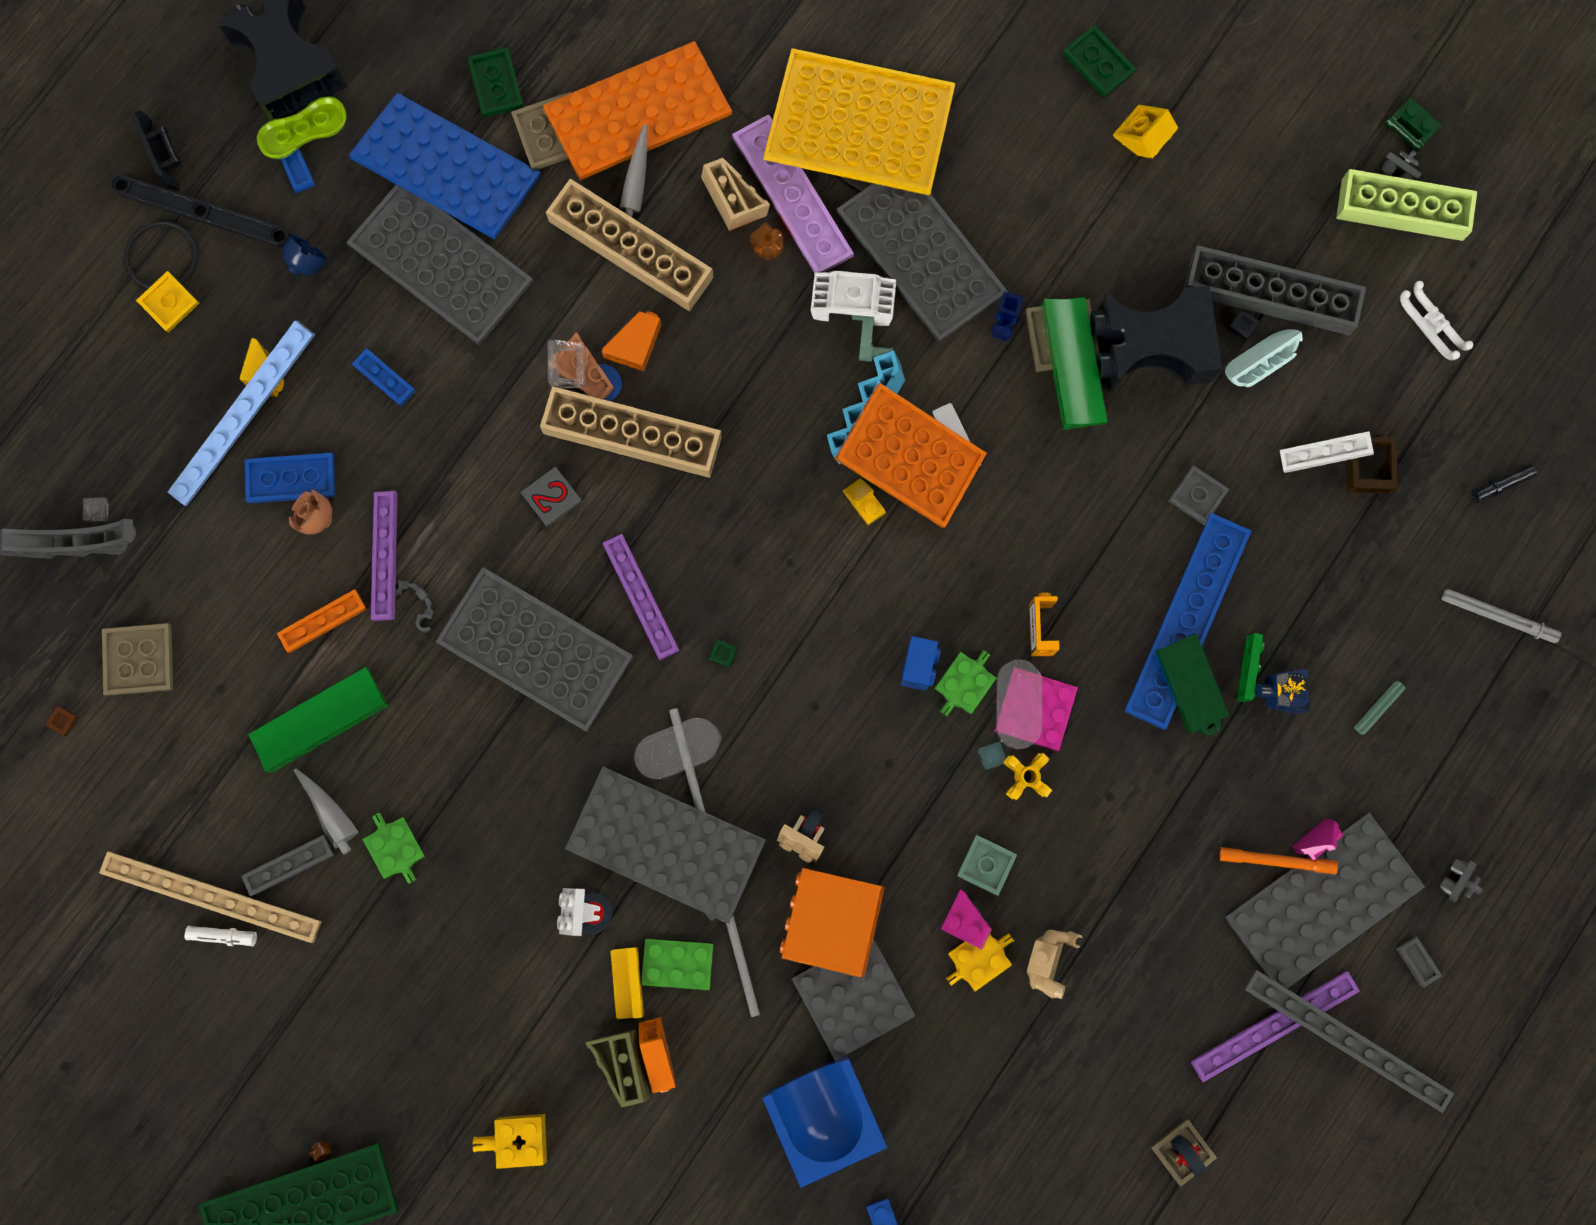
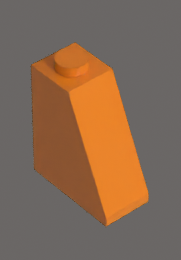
(634, 341)
(656, 1055)

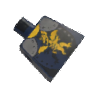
(1286, 691)

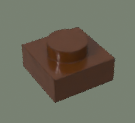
(61, 721)

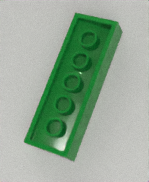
(1073, 363)
(317, 720)

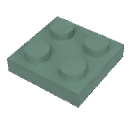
(986, 865)

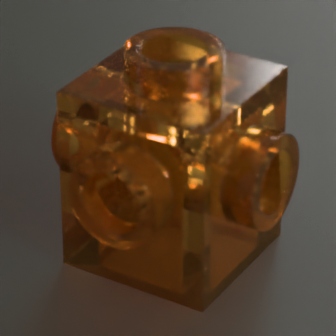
(767, 242)

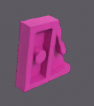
(966, 922)

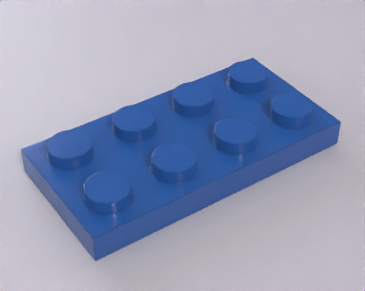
(289, 477)

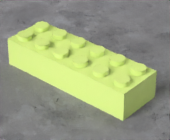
(1406, 205)

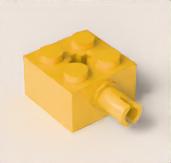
(504, 1143)

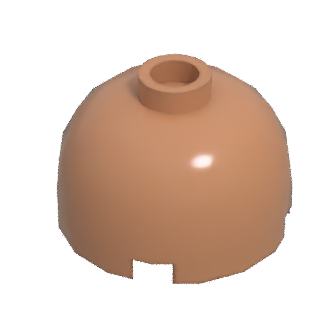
(311, 513)

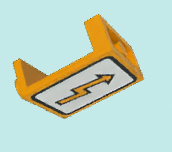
(1039, 647)

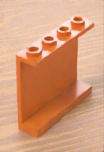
(832, 922)

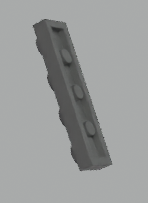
(288, 865)

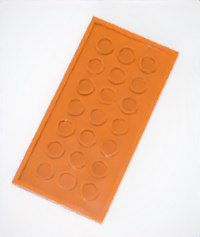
(665, 93)

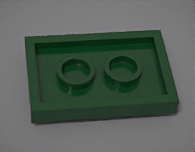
(1099, 61)
(495, 82)

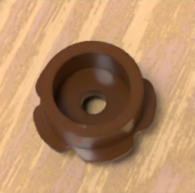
(320, 1151)

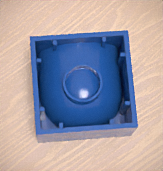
(823, 1121)

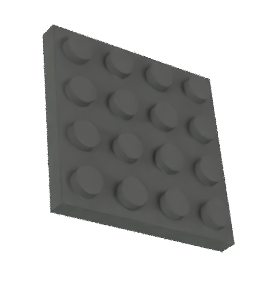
(853, 1008)

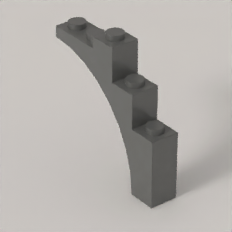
(71, 542)

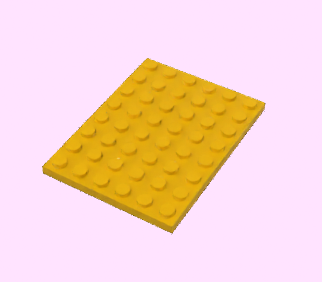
(859, 121)

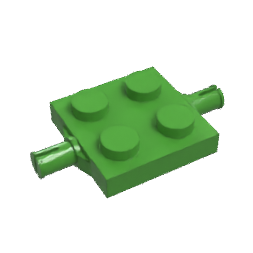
(965, 683)
(393, 848)

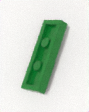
(1250, 667)

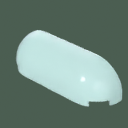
(1264, 358)

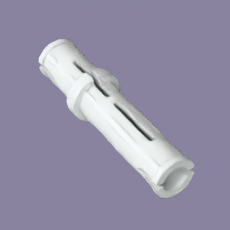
(230, 937)

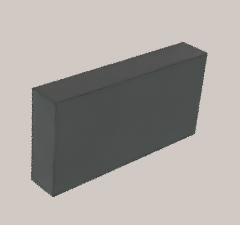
(1418, 962)

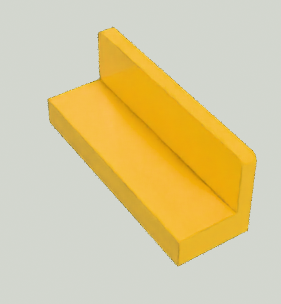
(627, 983)

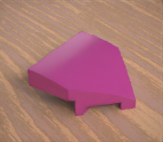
(1319, 839)

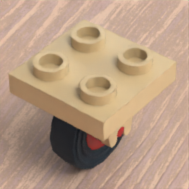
(801, 841)

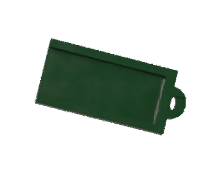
(1193, 685)

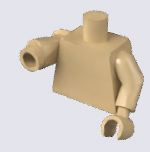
(1045, 961)

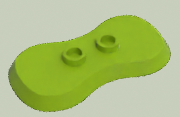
(286, 135)

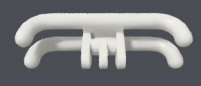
(1433, 323)

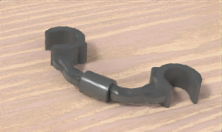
(421, 593)

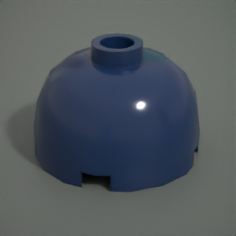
(302, 257)

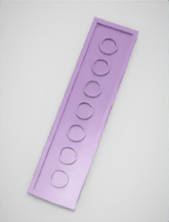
(794, 201)

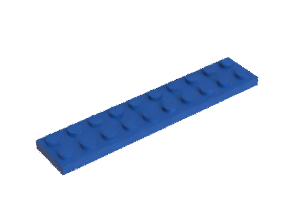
(1189, 613)

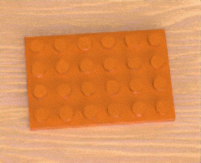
(910, 455)

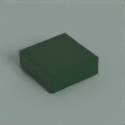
(723, 653)

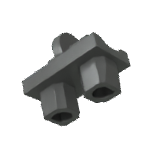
(1393, 162)
(1454, 888)

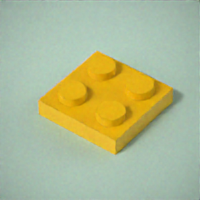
(167, 301)

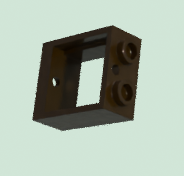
(1387, 486)

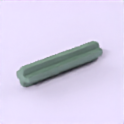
(1379, 707)

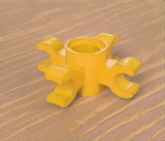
(1038, 762)

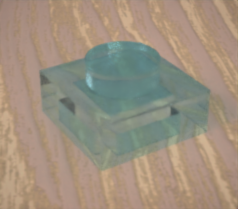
(992, 755)

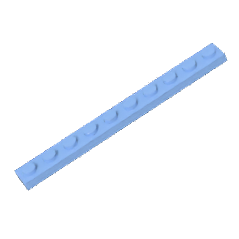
(241, 413)

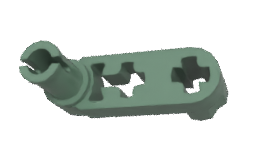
(867, 351)

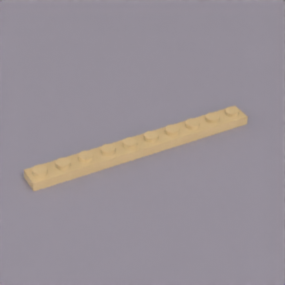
(210, 897)

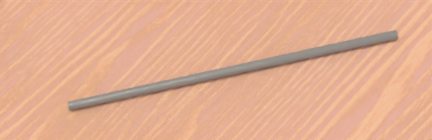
(732, 929)

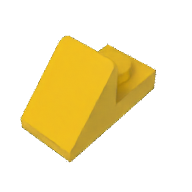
(864, 501)

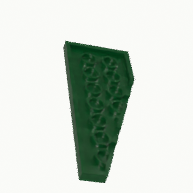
(333, 1192)

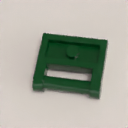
(1417, 121)

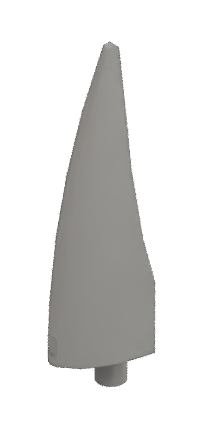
(635, 177)
(332, 818)

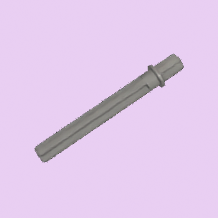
(1502, 616)

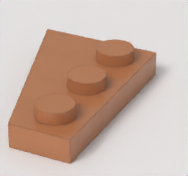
(596, 382)

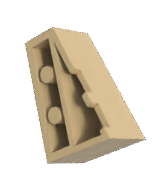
(732, 196)

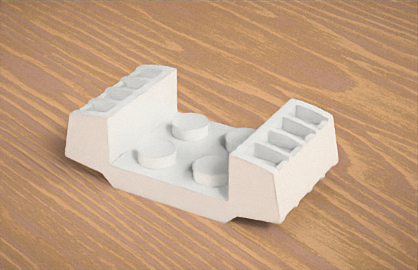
(853, 295)

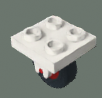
(583, 912)

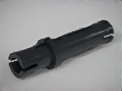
(1497, 486)

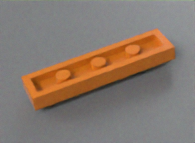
(321, 621)

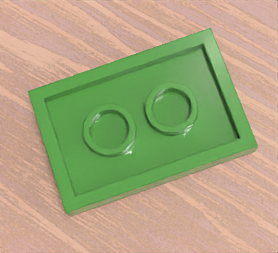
(677, 964)

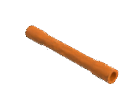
(1316, 865)

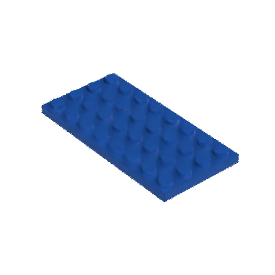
(445, 165)

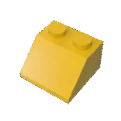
(1146, 130)
(254, 359)

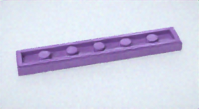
(384, 556)
(640, 597)

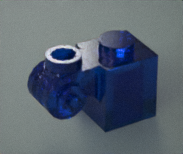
(1007, 315)

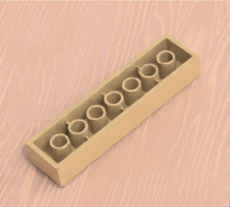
(629, 245)
(631, 432)

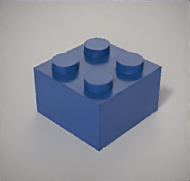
(919, 663)

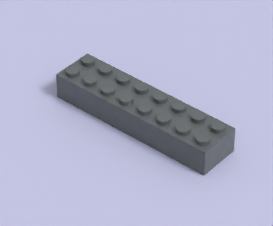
(1277, 290)

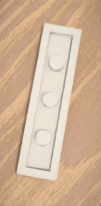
(1326, 452)

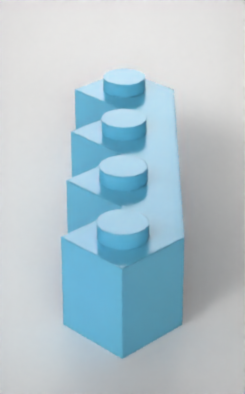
(889, 374)

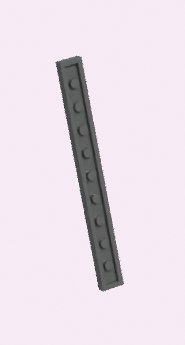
(1348, 1041)

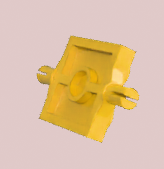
(980, 965)

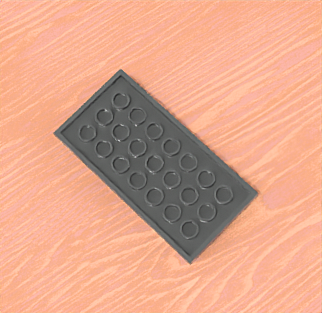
(924, 254)
(440, 263)
(534, 649)
(665, 844)
(1314, 914)

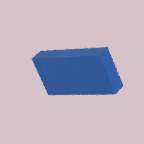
(298, 171)

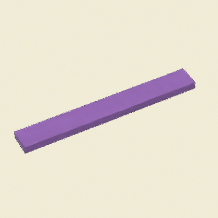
(1270, 1028)

